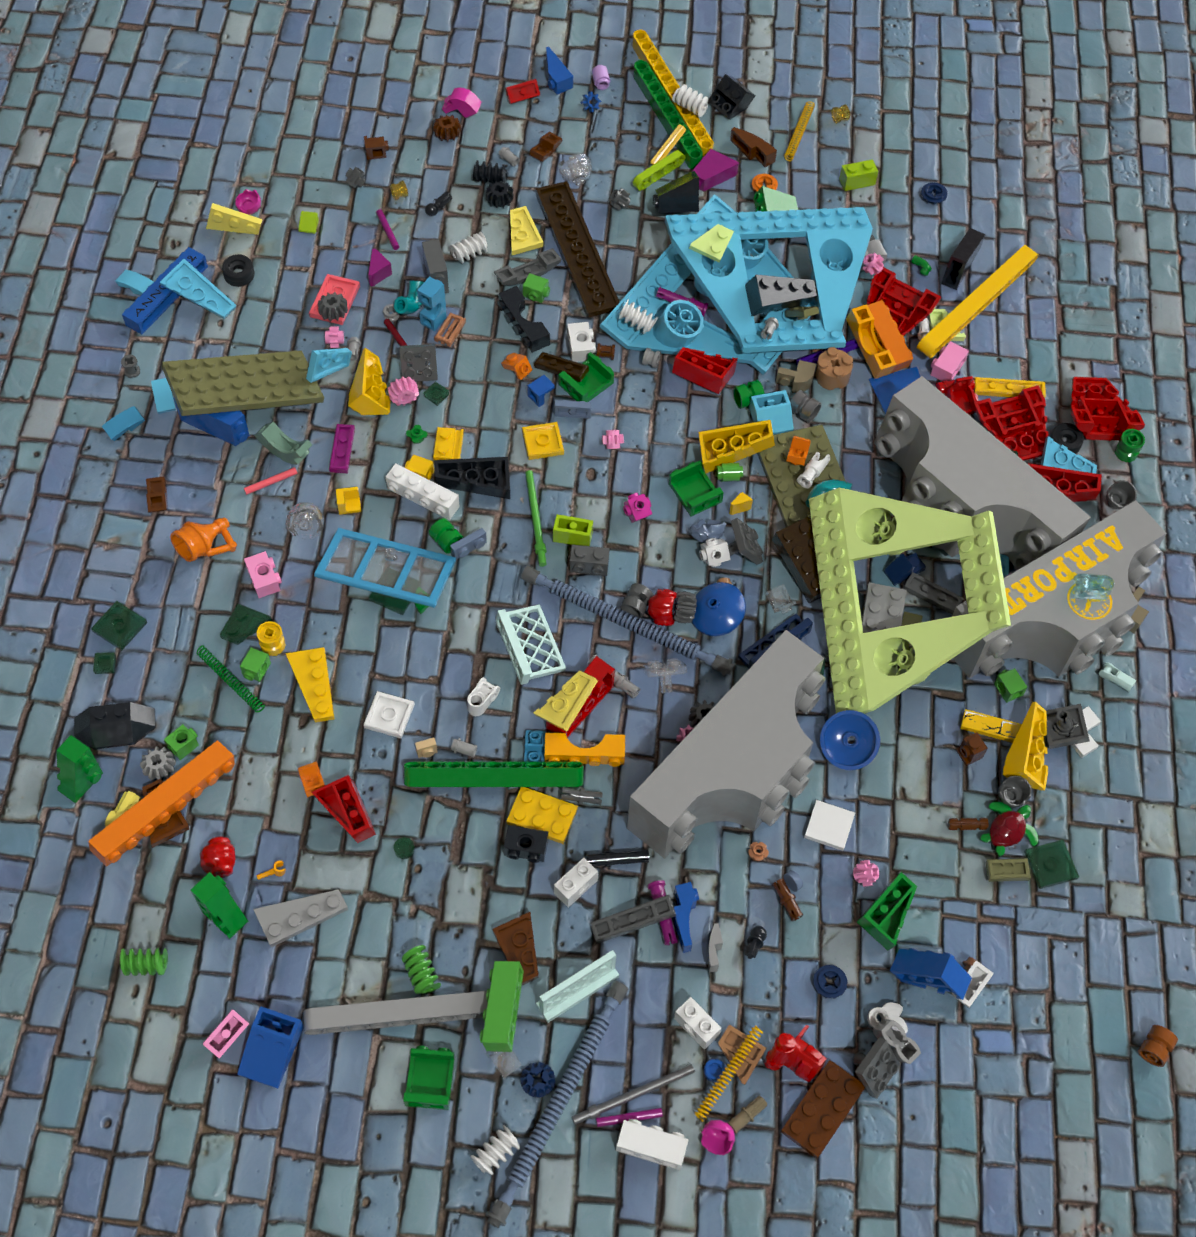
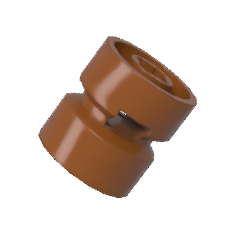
(1157, 1045)

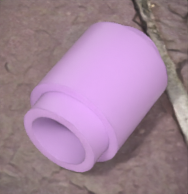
(601, 77)

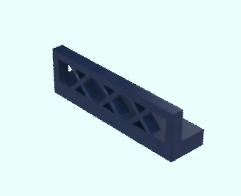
(799, 631)

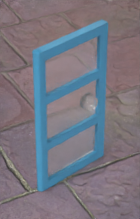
(385, 567)

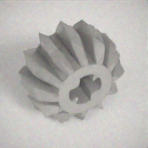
(155, 757)

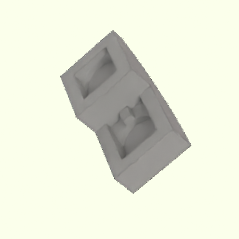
(715, 944)

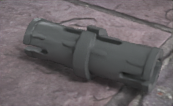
(581, 795)

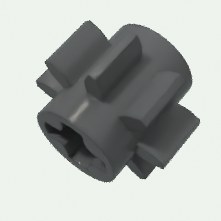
(355, 177)
(620, 199)

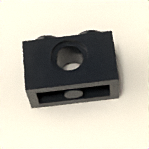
(517, 836)

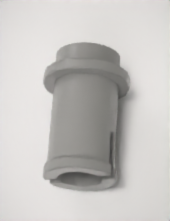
(506, 154)
(771, 325)
(353, 345)
(463, 747)

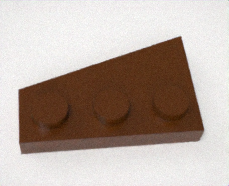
(170, 829)
(518, 945)

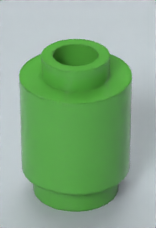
(729, 472)

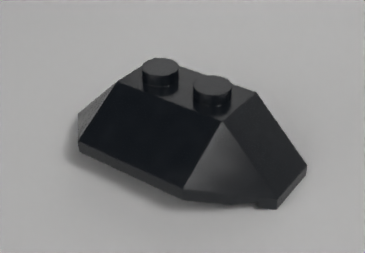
(114, 725)

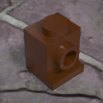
(375, 147)
(972, 749)

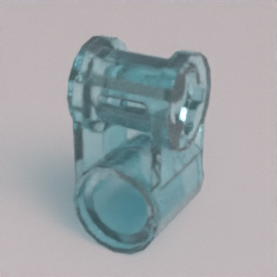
(1092, 586)

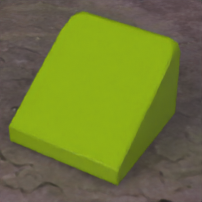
(308, 222)

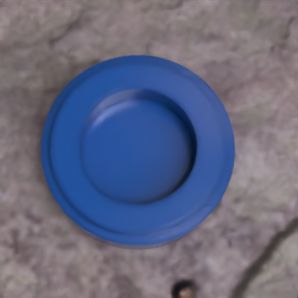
(713, 1069)

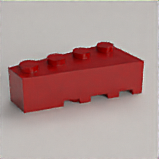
(1073, 484)
(605, 676)

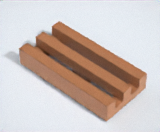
(449, 342)

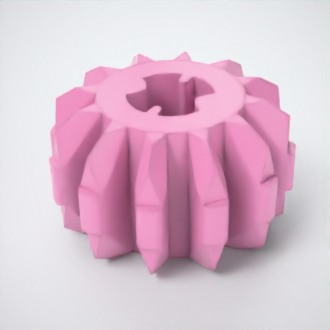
(403, 391)

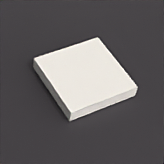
(389, 714)
(829, 825)

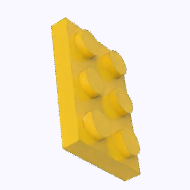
(542, 813)

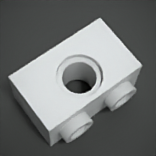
(580, 341)
(576, 882)
(697, 1023)

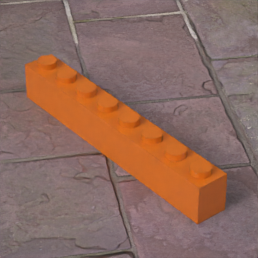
(161, 803)

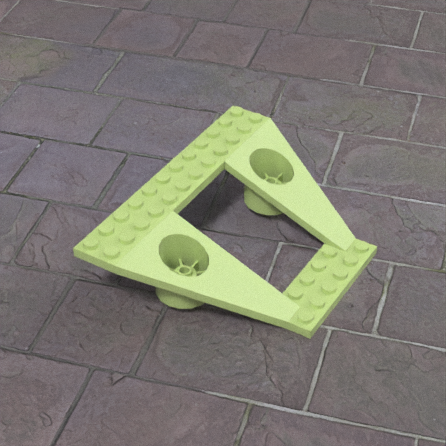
(866, 664)

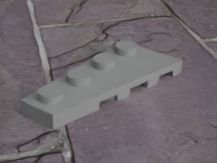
(298, 915)

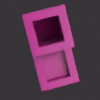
(463, 100)

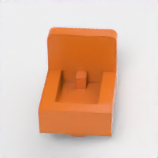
(518, 364)
(798, 450)
(311, 778)

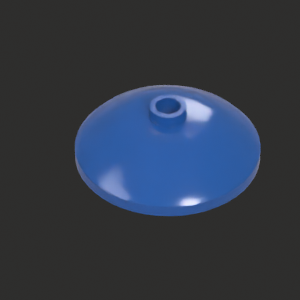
(724, 615)
(836, 745)

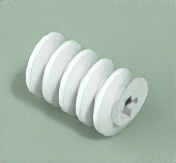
(690, 100)
(469, 247)
(637, 317)
(496, 1151)

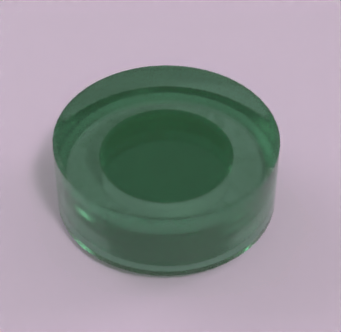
(404, 848)

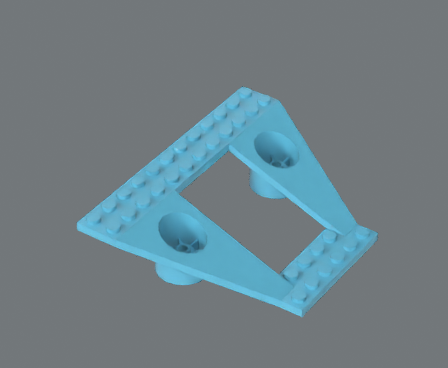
(836, 252)
(669, 273)

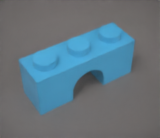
(432, 295)

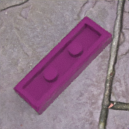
(342, 448)

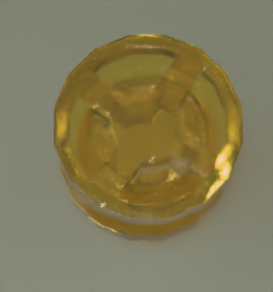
(840, 113)
(399, 190)

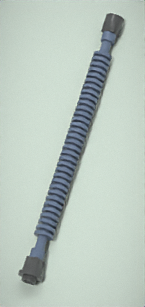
(625, 619)
(587, 1047)

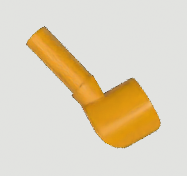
(273, 871)

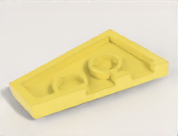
(233, 221)
(523, 231)
(567, 703)

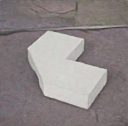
(1091, 721)

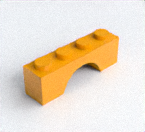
(862, 326)
(608, 751)

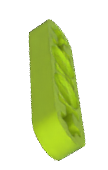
(658, 170)

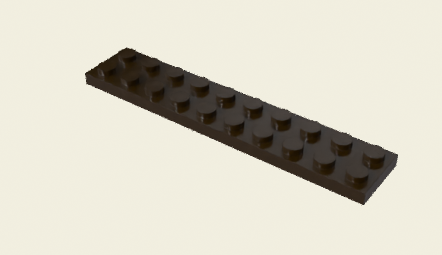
(577, 249)

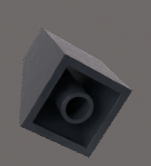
(678, 195)

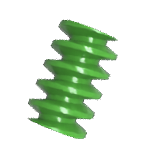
(143, 963)
(419, 970)

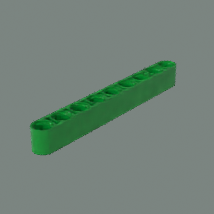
(666, 112)
(493, 774)

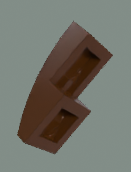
(547, 145)
(156, 494)

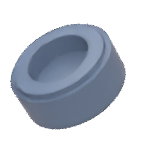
(793, 880)

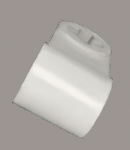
(484, 694)

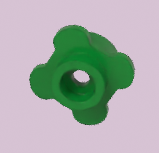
(416, 438)

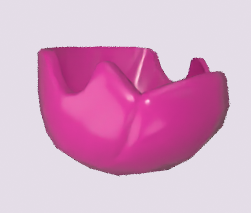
(248, 202)
(718, 1137)

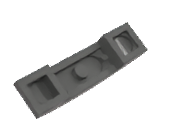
(512, 276)

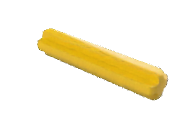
(669, 144)

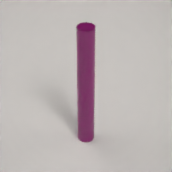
(387, 229)
(618, 1119)

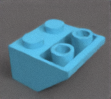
(773, 407)

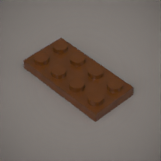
(823, 1109)

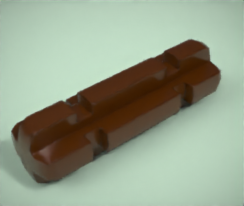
(968, 824)

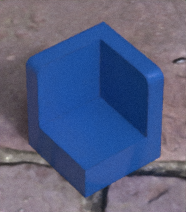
(538, 389)

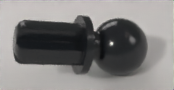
(432, 208)
(755, 941)

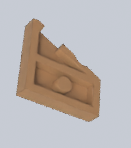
(730, 1043)

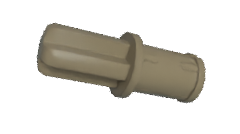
(747, 1114)

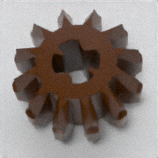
(447, 127)

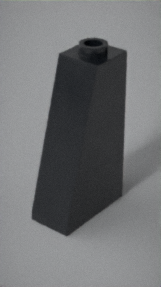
(962, 258)

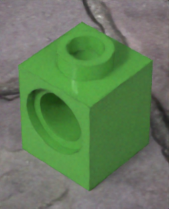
(255, 665)
(1010, 685)
(181, 750)

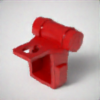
(960, 392)
(796, 1055)

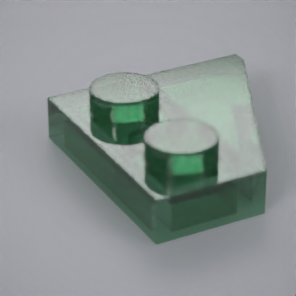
(242, 624)

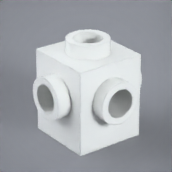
(714, 552)

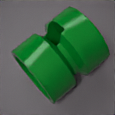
(743, 393)
(1129, 445)
(444, 534)

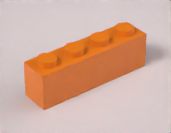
(889, 335)

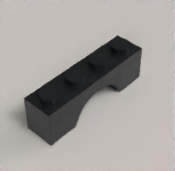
(533, 334)

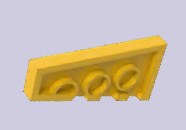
(313, 679)

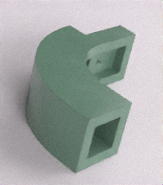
(281, 445)

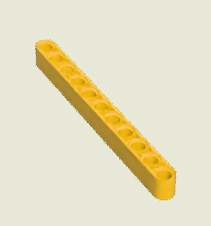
(647, 51)
(977, 301)

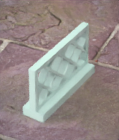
(514, 647)
(578, 987)

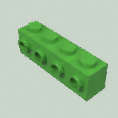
(502, 1006)

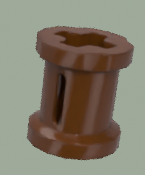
(610, 351)

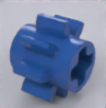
(595, 100)

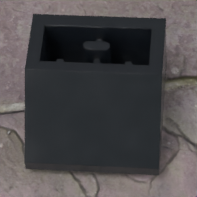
(731, 97)

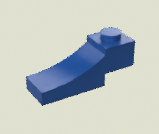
(686, 899)

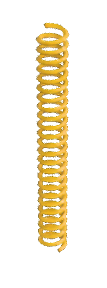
(797, 129)
(728, 1073)

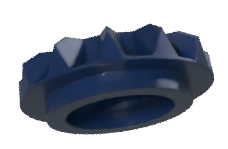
(939, 190)
(830, 972)
(539, 1089)

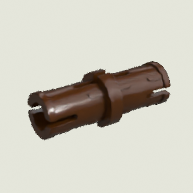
(787, 899)

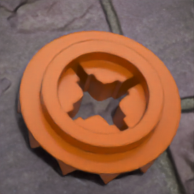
(770, 181)

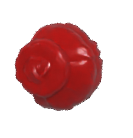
(661, 607)
(218, 857)

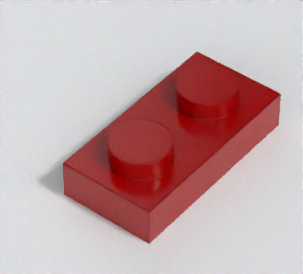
(522, 91)

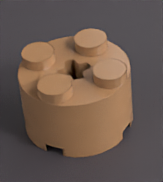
(834, 369)

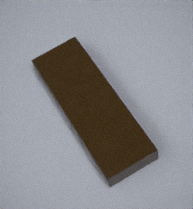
(557, 364)

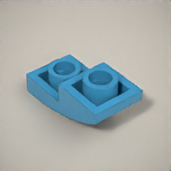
(124, 421)
(534, 746)

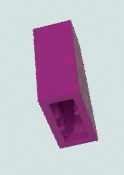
(715, 169)

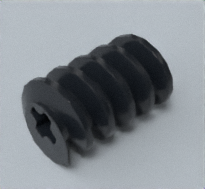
(491, 173)

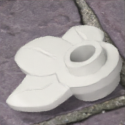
(888, 1011)

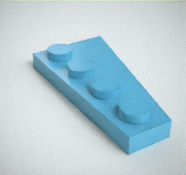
(195, 287)

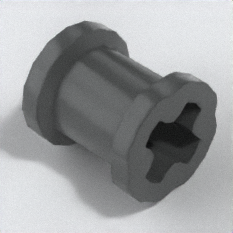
(129, 369)

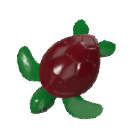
(1009, 827)

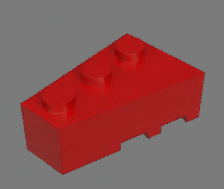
(704, 369)
(346, 806)

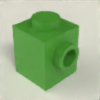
(536, 288)

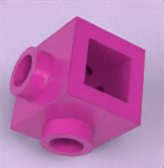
(637, 507)

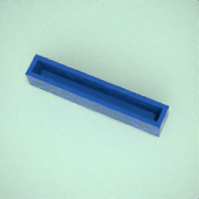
(157, 297)

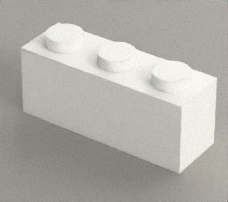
(652, 1144)

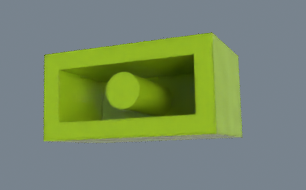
(858, 175)
(572, 530)

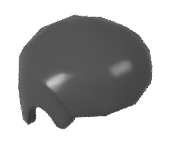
(1121, 494)
(1014, 791)

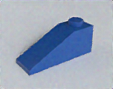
(559, 76)

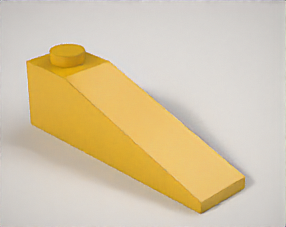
(368, 389)
(1028, 749)

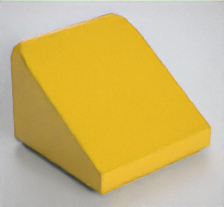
(740, 504)

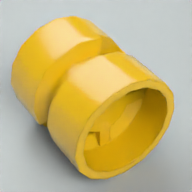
(271, 638)

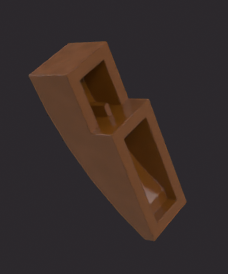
(753, 146)

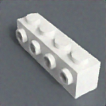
(422, 491)

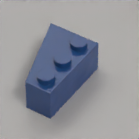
(931, 969)

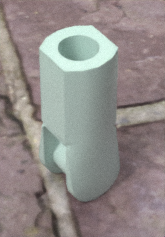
(1120, 678)

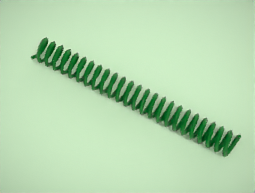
(231, 683)

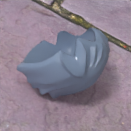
(704, 531)

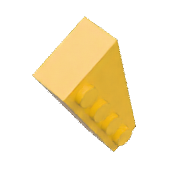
(734, 443)

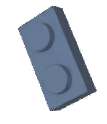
(572, 409)
(469, 543)

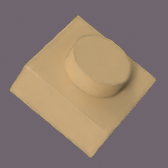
(426, 748)

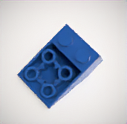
(270, 1047)

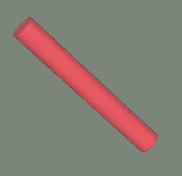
(269, 481)

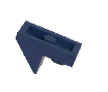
(903, 567)

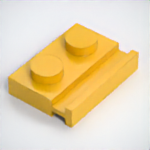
(448, 444)

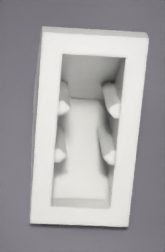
(980, 977)

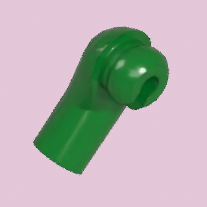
(926, 268)

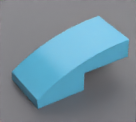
(134, 281)
(163, 396)

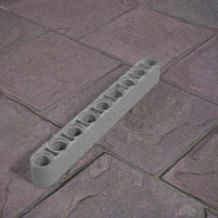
(394, 1013)

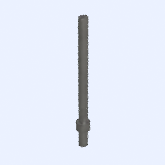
(594, 1111)

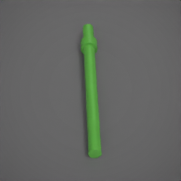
(540, 547)

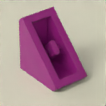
(379, 268)

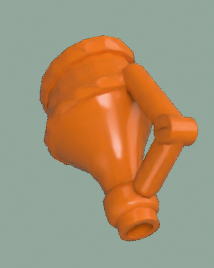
(197, 539)

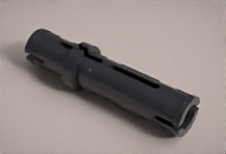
(614, 858)

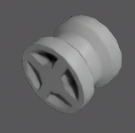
(651, 357)

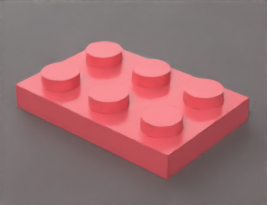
(340, 285)

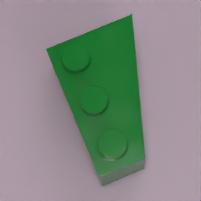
(77, 769)
(218, 904)
(887, 913)

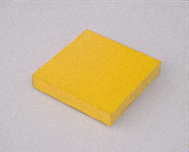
(543, 440)

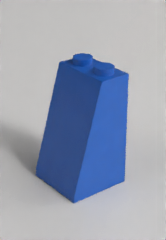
(224, 425)

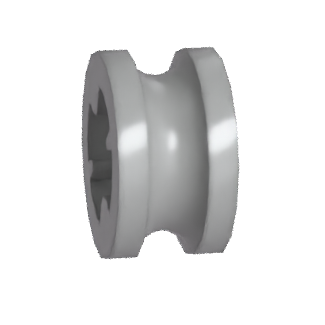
(390, 308)

